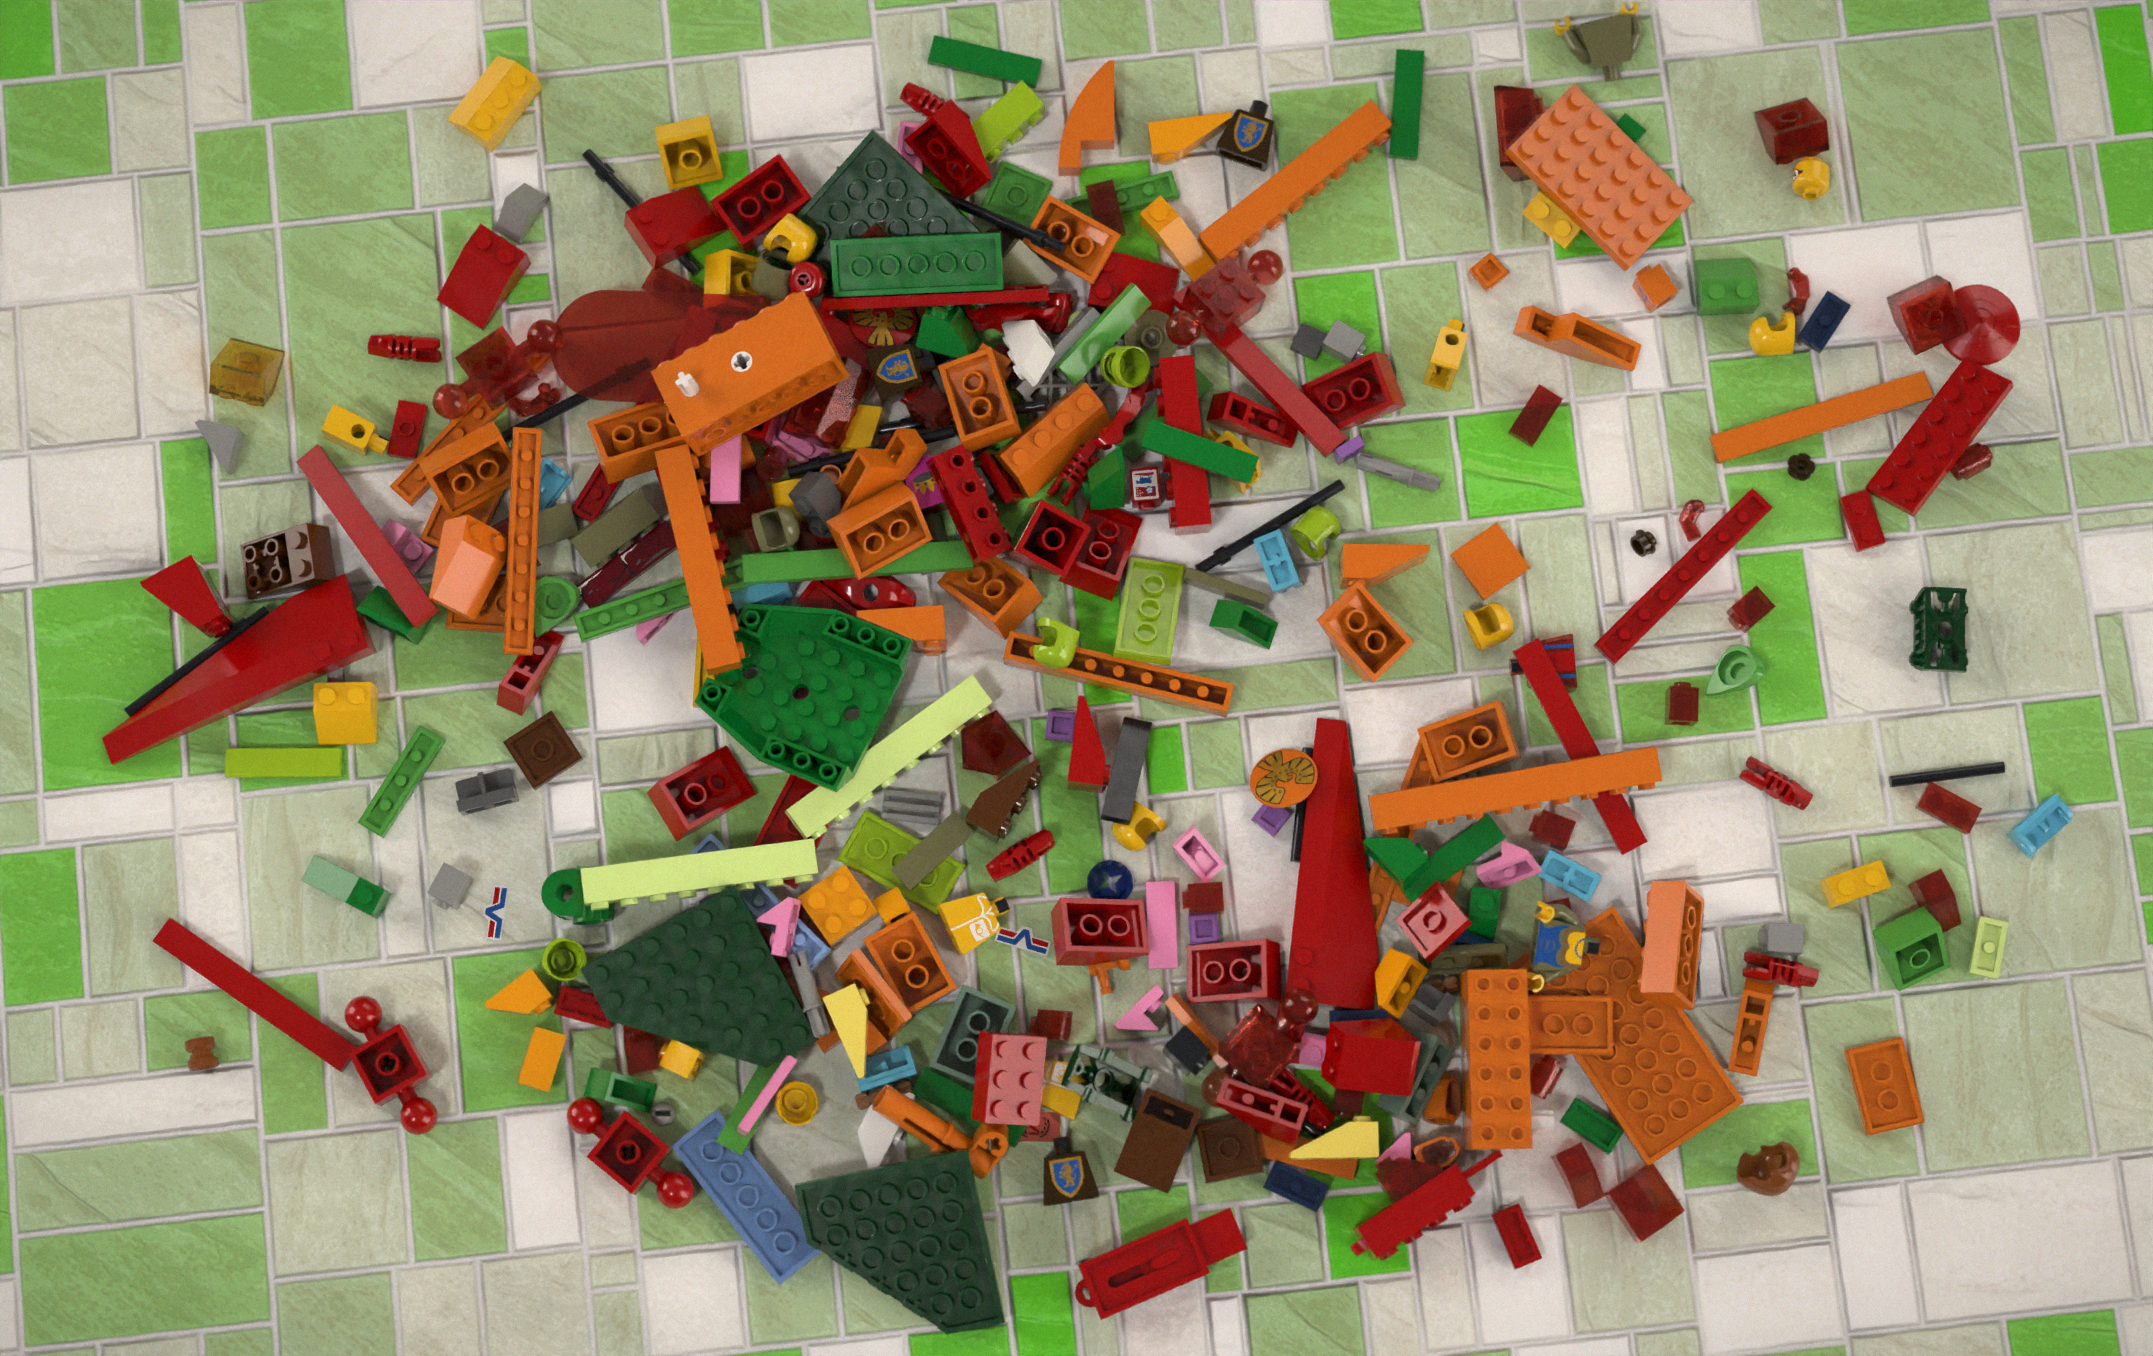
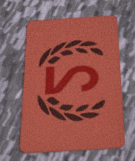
(1046, 1131)

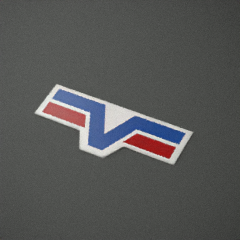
(496, 912)
(1023, 939)

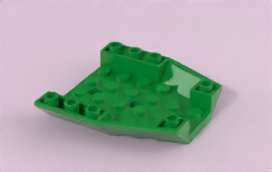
(832, 656)

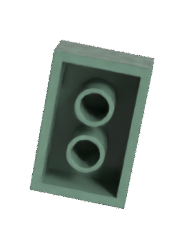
(959, 1040)

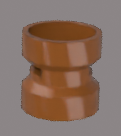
(201, 1055)

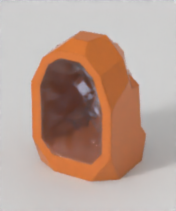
(1444, 1103)
(1438, 1151)

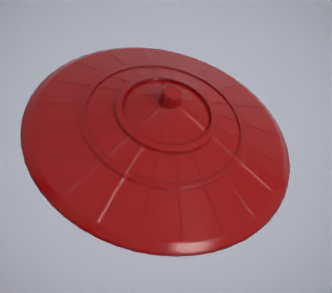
(1989, 323)

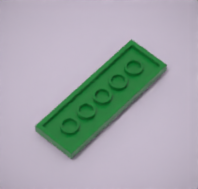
(917, 264)

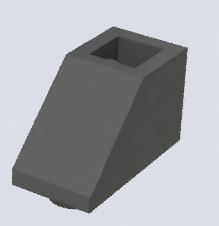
(816, 501)

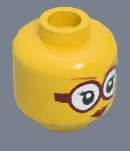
(1811, 178)

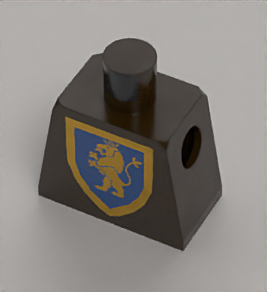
(1247, 137)
(897, 371)
(1067, 1175)

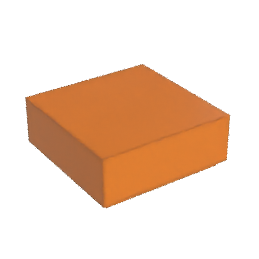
(1488, 272)

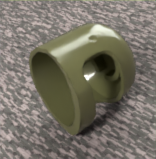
(770, 280)
(775, 528)

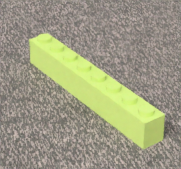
(891, 755)
(699, 873)

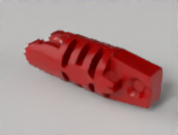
(922, 100)
(405, 347)
(1075, 471)
(1775, 784)
(1020, 855)
(1779, 971)
(1291, 1087)

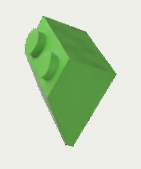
(1725, 287)
(1912, 948)

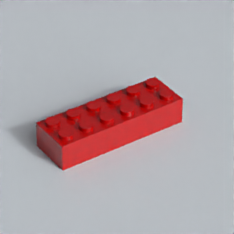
(1180, 409)

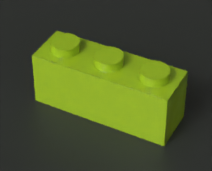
(1007, 120)

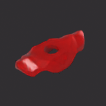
(992, 317)
(1127, 412)
(890, 592)

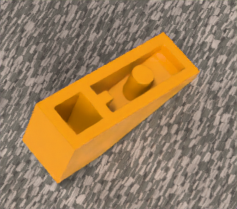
(1178, 137)
(1175, 238)

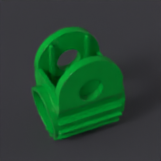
(575, 907)

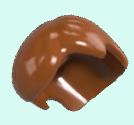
(1770, 1170)

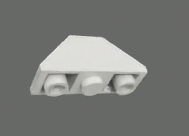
(1029, 349)
(877, 1137)

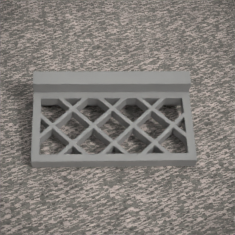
(1061, 346)

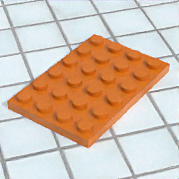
(1599, 177)

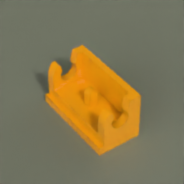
(541, 1059)

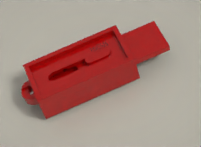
(1417, 1210)
(1157, 1263)

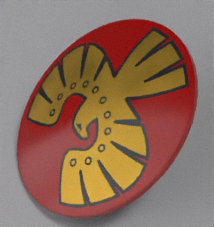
(883, 326)

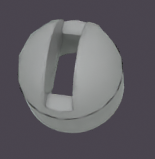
(663, 1120)

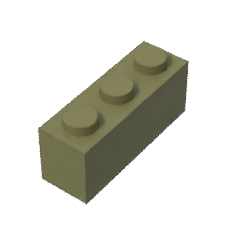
(615, 529)

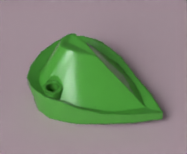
(554, 602)
(1736, 670)

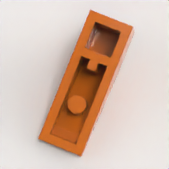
(1751, 1027)

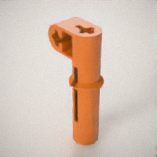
(943, 1135)

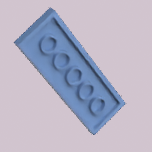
(747, 1199)

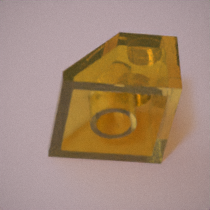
(245, 372)

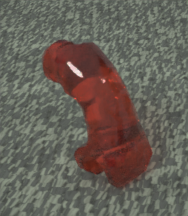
(1802, 287)
(546, 398)

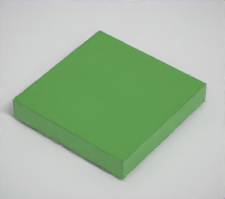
(1016, 193)

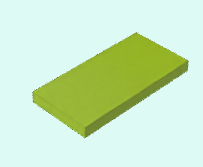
(1149, 611)
(878, 846)

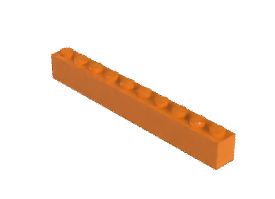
(1515, 788)

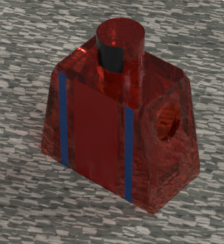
(1562, 656)

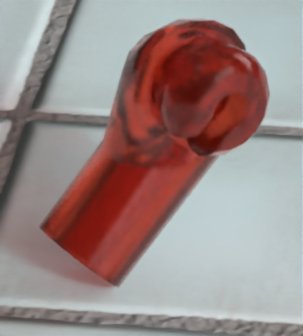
(1689, 517)

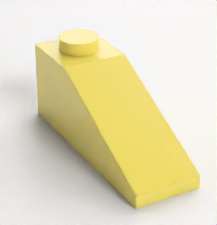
(850, 1018)
(1349, 1141)

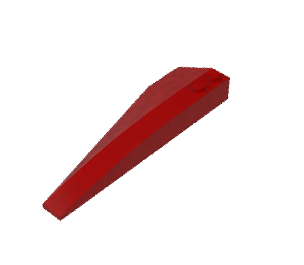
(281, 651)
(1333, 919)

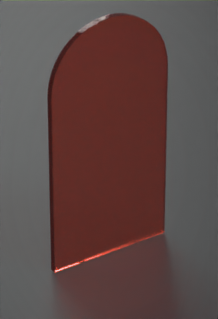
(623, 335)

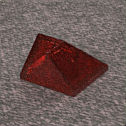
(991, 746)

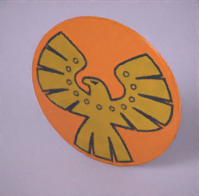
(1283, 778)

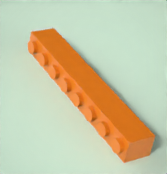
(1295, 183)
(698, 559)
(1127, 676)

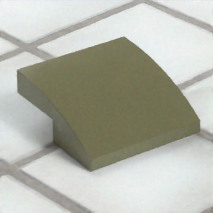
(1024, 267)

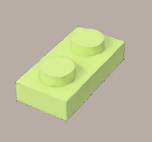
(1987, 948)

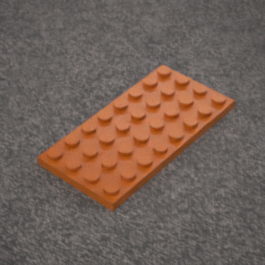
(1661, 1072)

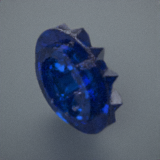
(1113, 869)

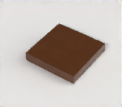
(543, 750)
(1229, 1150)

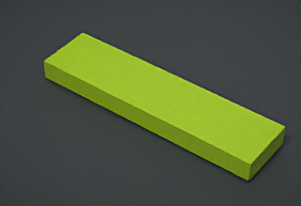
(283, 762)

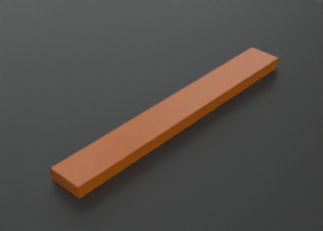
(1821, 417)
(412, 482)
(522, 541)
(1380, 882)

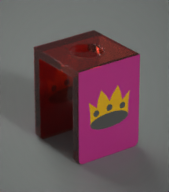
(924, 487)

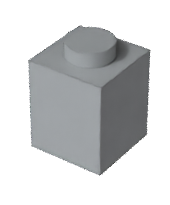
(1344, 343)
(449, 887)
(1781, 938)

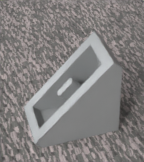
(520, 212)
(224, 442)

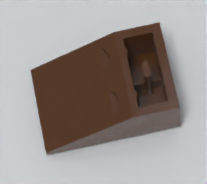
(288, 561)
(996, 805)
(1157, 1140)

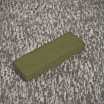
(1225, 588)
(932, 851)
(1459, 958)

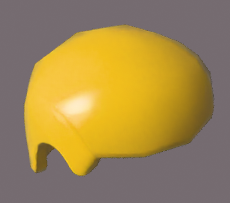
(796, 1103)

